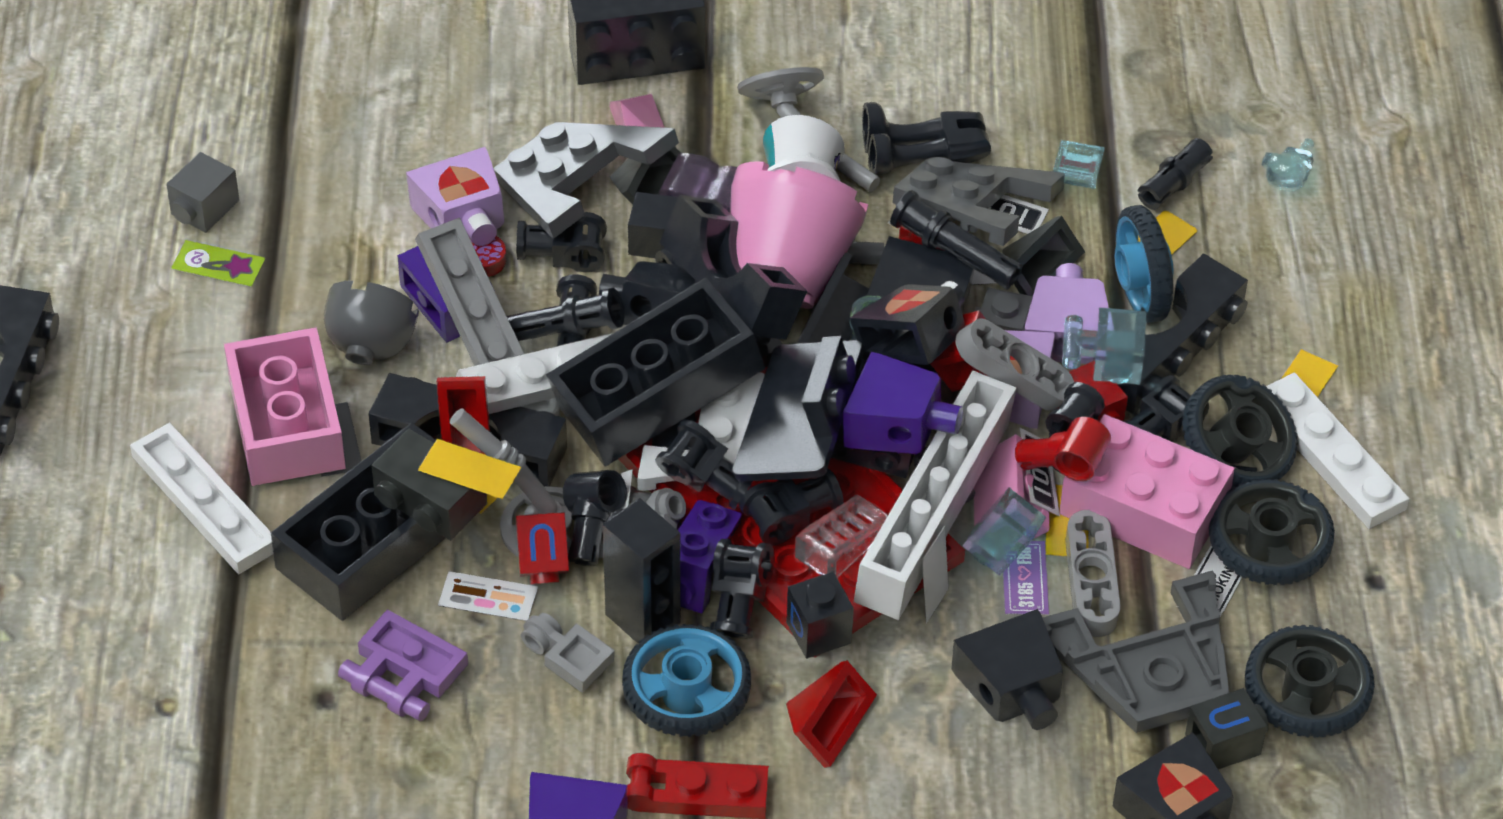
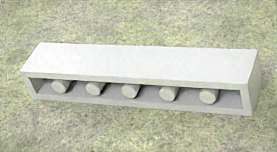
(933, 496)

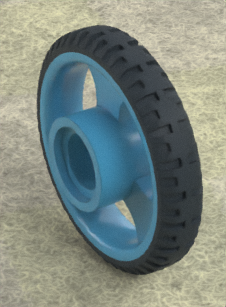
(1144, 266)
(686, 661)

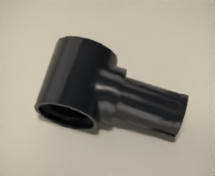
(591, 501)

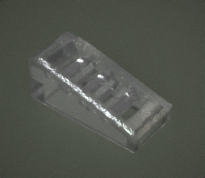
(823, 559)

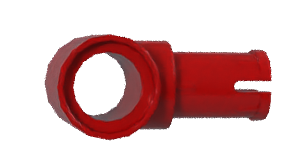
(1071, 452)

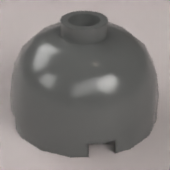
(368, 322)

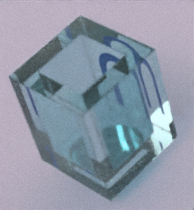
(1004, 531)

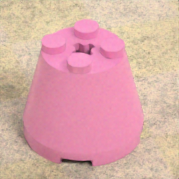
(794, 222)

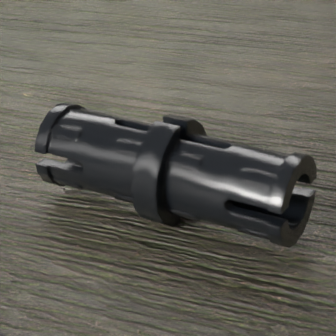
(1175, 173)

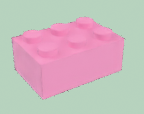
(284, 406)
(1152, 492)

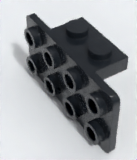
(799, 410)

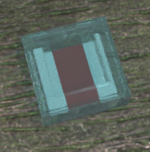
(1079, 163)

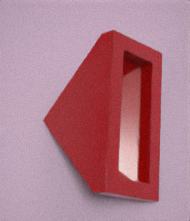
(465, 394)
(830, 711)

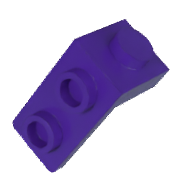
(698, 539)

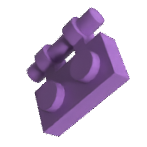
(412, 654)

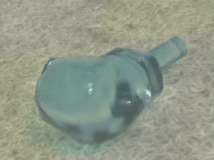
(1291, 168)

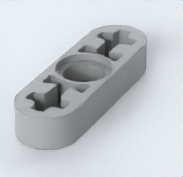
(989, 351)
(1100, 556)

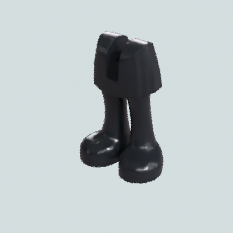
(952, 136)

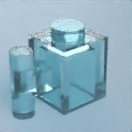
(1115, 345)

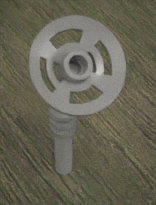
(782, 89)
(533, 494)

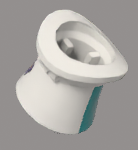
(803, 144)

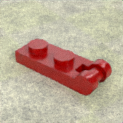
(696, 787)

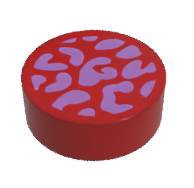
(492, 256)

